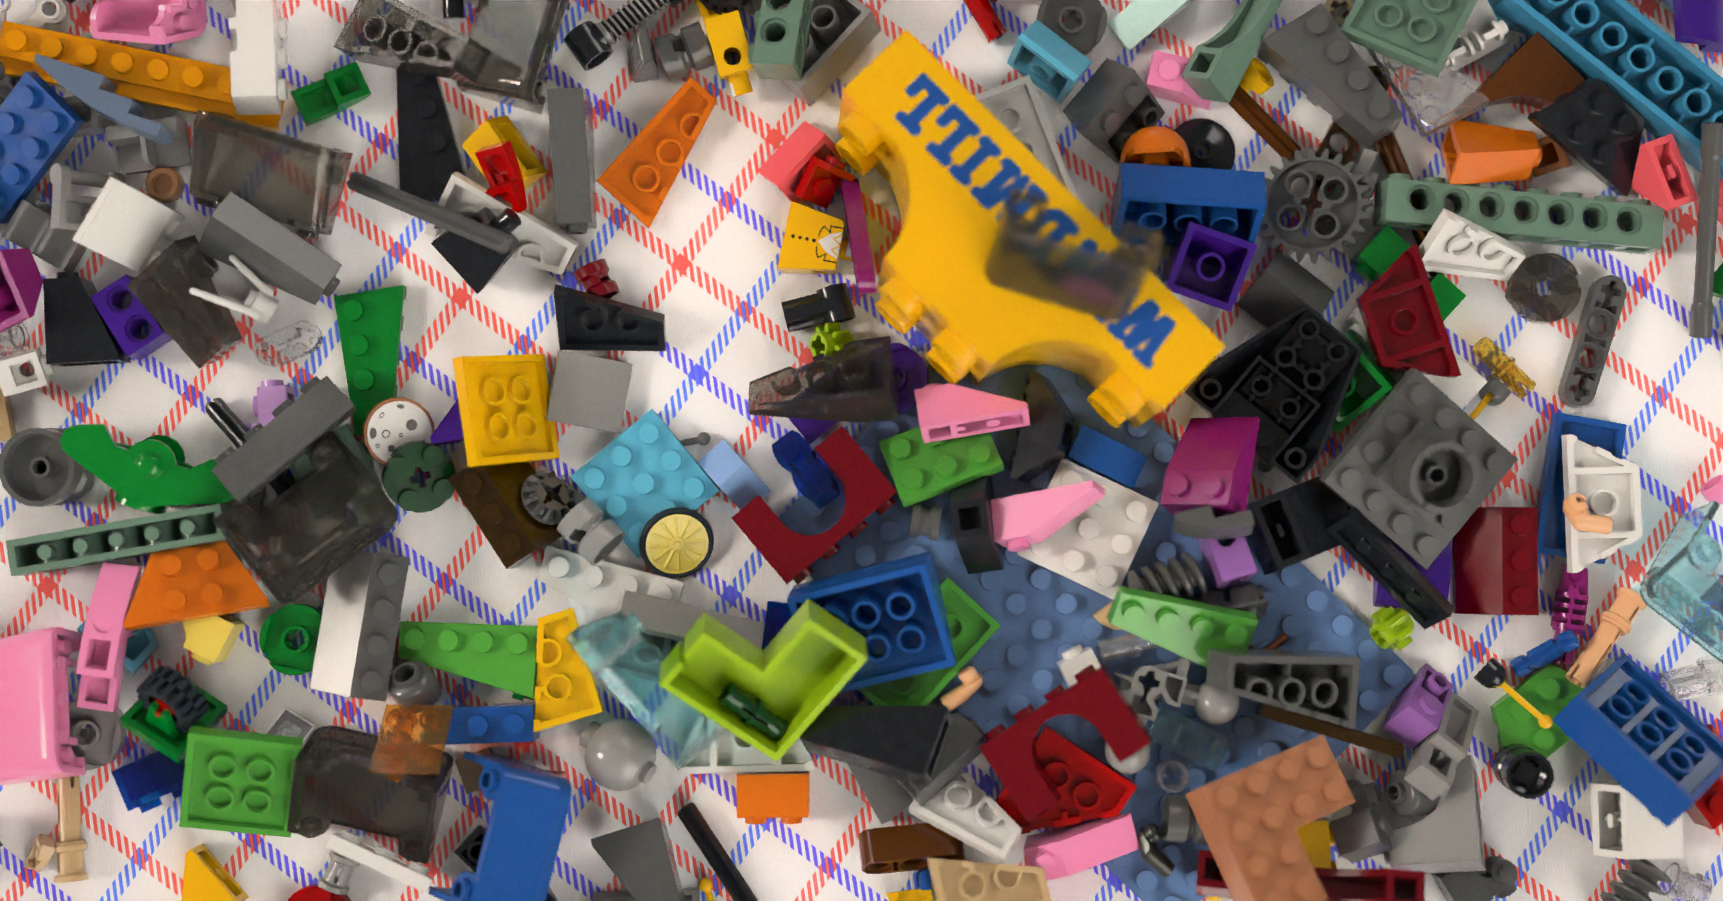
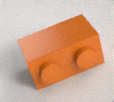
(773, 796)

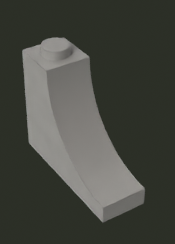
(1449, 836)

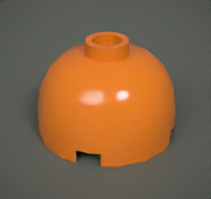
(1156, 147)

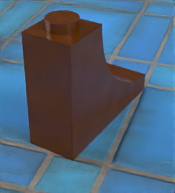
(1530, 76)

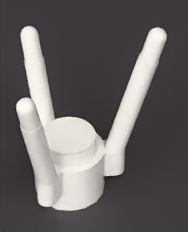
(256, 304)

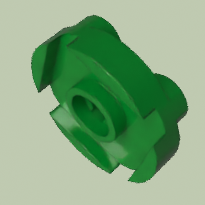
(275, 638)

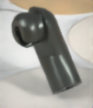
(1149, 850)

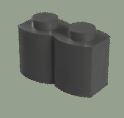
(32, 230)

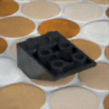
(1294, 524)

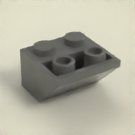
(1113, 108)

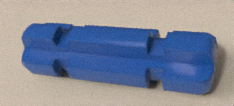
(1545, 653)

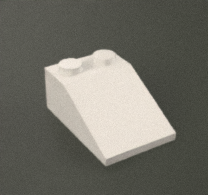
(129, 226)

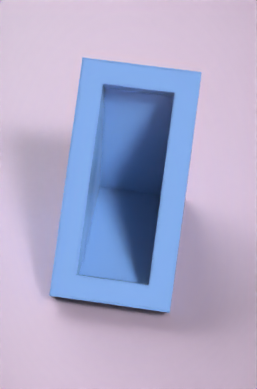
(733, 475)

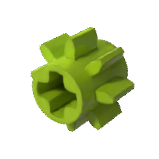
(829, 339)
(1391, 628)

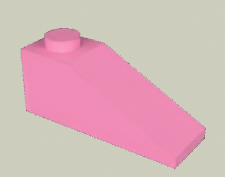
(959, 411)
(1039, 514)
(1081, 846)

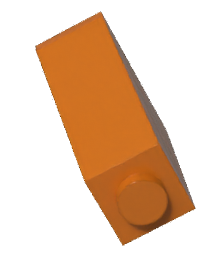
(1488, 153)

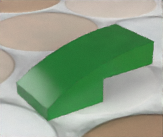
(331, 95)

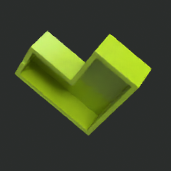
(792, 675)

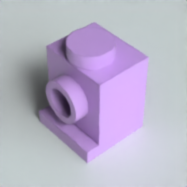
(269, 397)

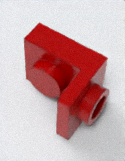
(821, 180)

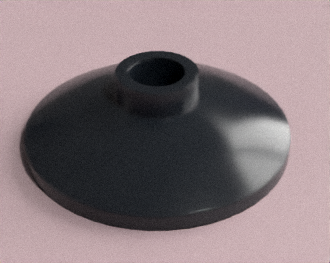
(1212, 135)

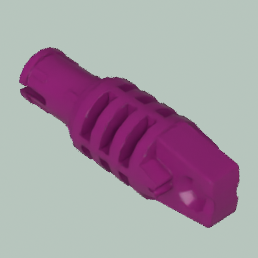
(1570, 607)

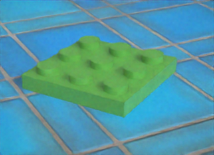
(238, 781)

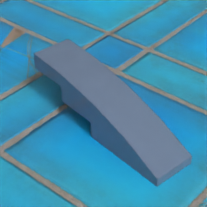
(100, 95)

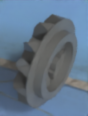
(534, 493)

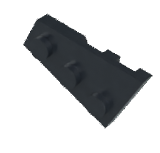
(605, 324)

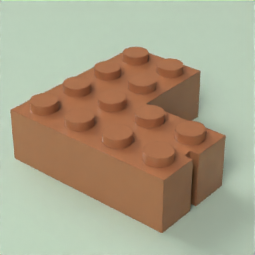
(1254, 817)

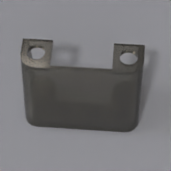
(1062, 273)

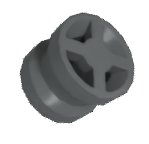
(925, 521)

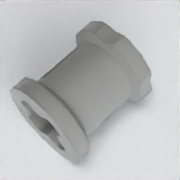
(339, 884)

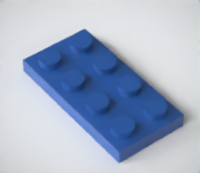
(32, 135)
(1550, 512)

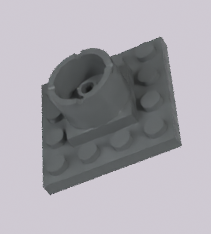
(1418, 468)

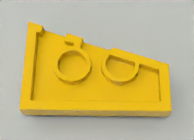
(563, 682)

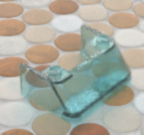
(1684, 581)
(632, 672)

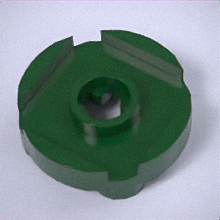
(401, 467)

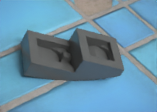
(1203, 525)

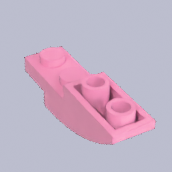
(105, 638)

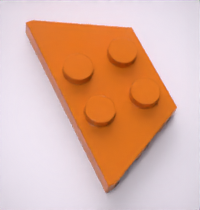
(192, 586)

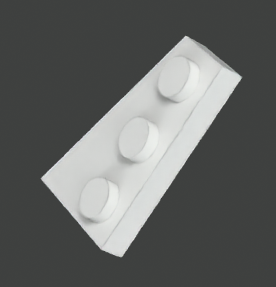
(380, 860)

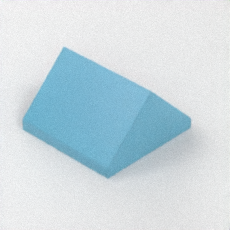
(1048, 60)

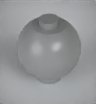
(619, 754)

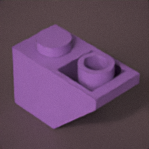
(1418, 707)

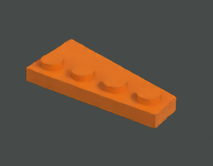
(656, 155)

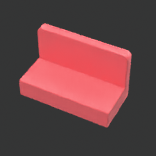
(792, 157)

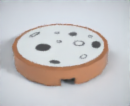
(393, 424)

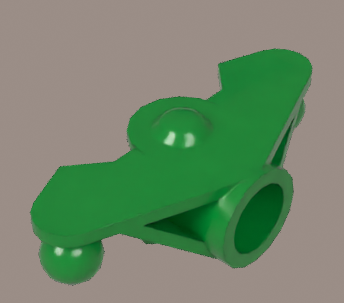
(145, 474)

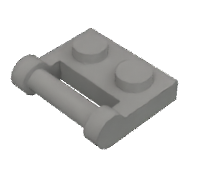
(71, 209)

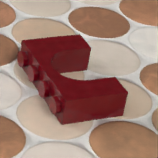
(792, 552)
(1013, 748)

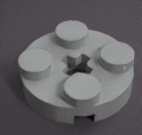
(109, 735)

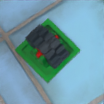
(168, 709)

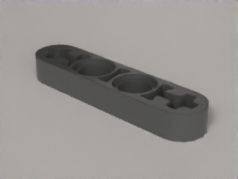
(1596, 343)

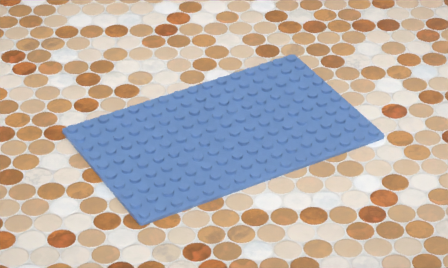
(1049, 614)

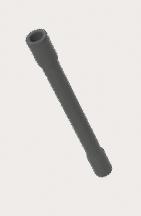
(1711, 153)

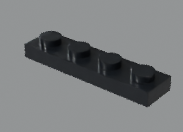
(1390, 568)

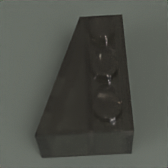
(196, 325)

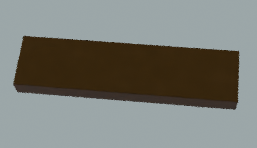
(1331, 730)

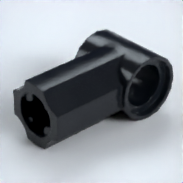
(825, 306)

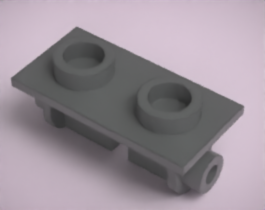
(1242, 598)

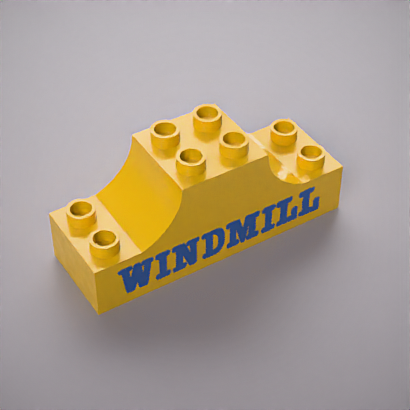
(950, 180)

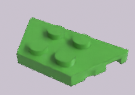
(1549, 693)

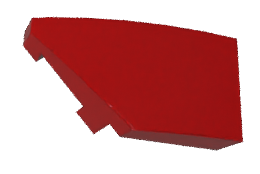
(503, 174)

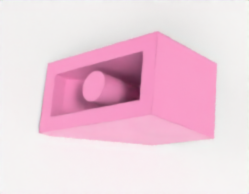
(1165, 80)

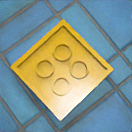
(505, 409)

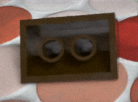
(497, 506)

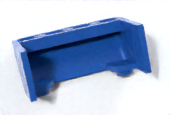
(520, 833)

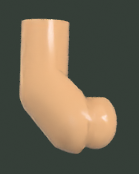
(1581, 519)
(964, 691)

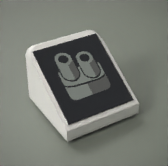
(292, 724)

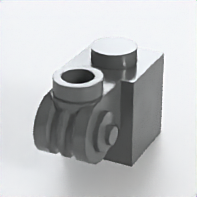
(1365, 829)
(1472, 886)

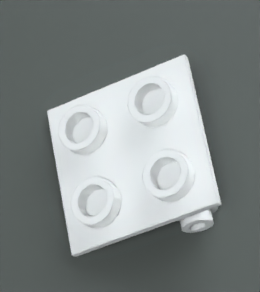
(1479, 36)

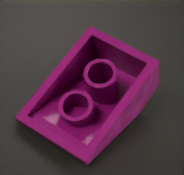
(1212, 466)

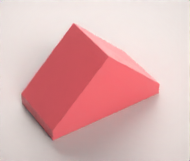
(1662, 174)

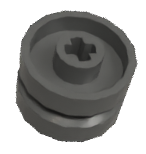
(39, 470)

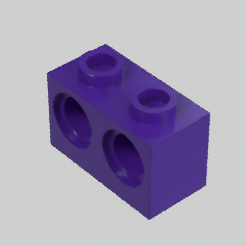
(127, 322)

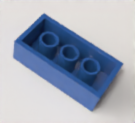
(1171, 196)

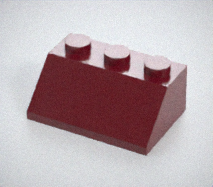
(1497, 562)

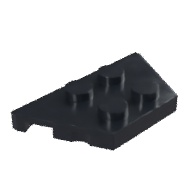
(1595, 131)

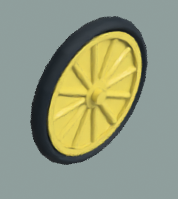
(676, 542)

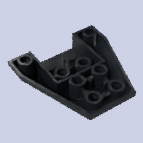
(1289, 380)

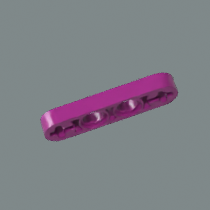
(858, 237)

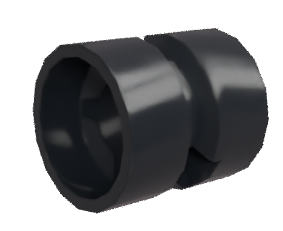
(1523, 771)

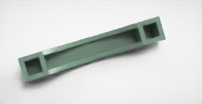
(1223, 60)

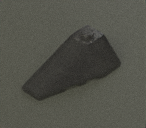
(842, 387)

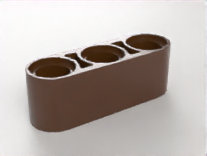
(906, 848)

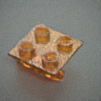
(411, 740)

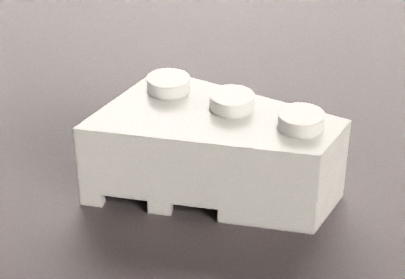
(258, 57)

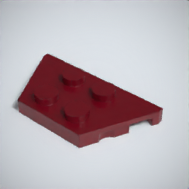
(1406, 320)

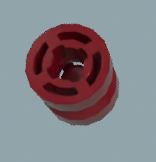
(596, 279)

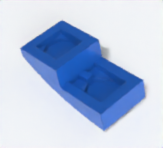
(1107, 456)

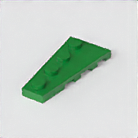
(370, 344)

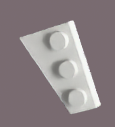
(1468, 250)
(970, 817)

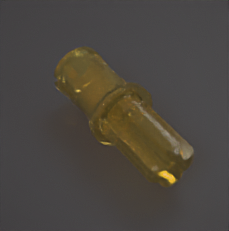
(1503, 366)

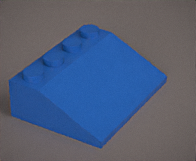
(897, 612)
(1644, 739)

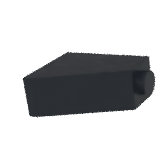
(74, 326)

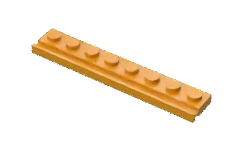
(136, 72)

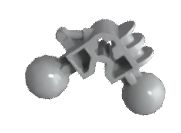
(1173, 689)

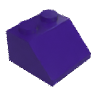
(1208, 266)

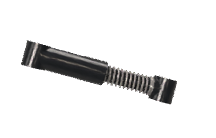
(593, 42)

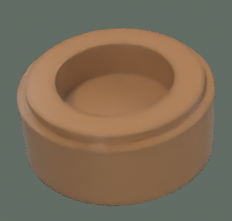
(164, 184)

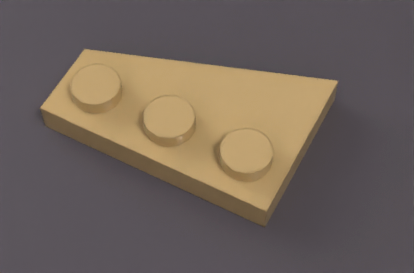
(987, 881)

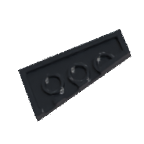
(425, 136)

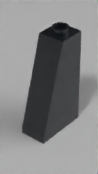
(883, 739)

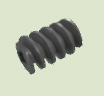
(1170, 580)
(1637, 883)

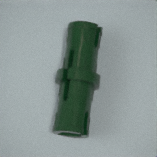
(753, 711)

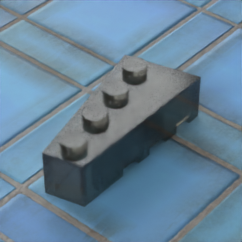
(409, 40)

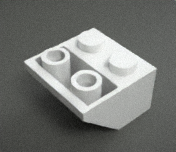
(1627, 829)

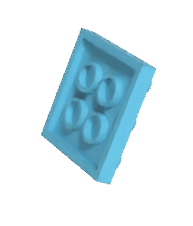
(642, 476)

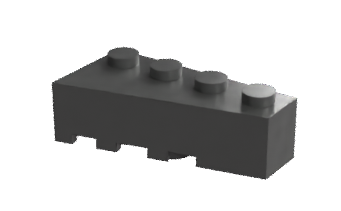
(1332, 75)
(1297, 680)

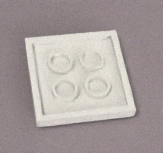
(1101, 540)

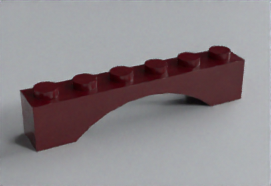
(1338, 884)

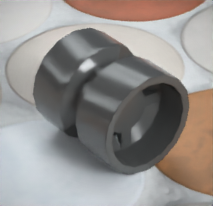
(684, 51)
(1179, 821)

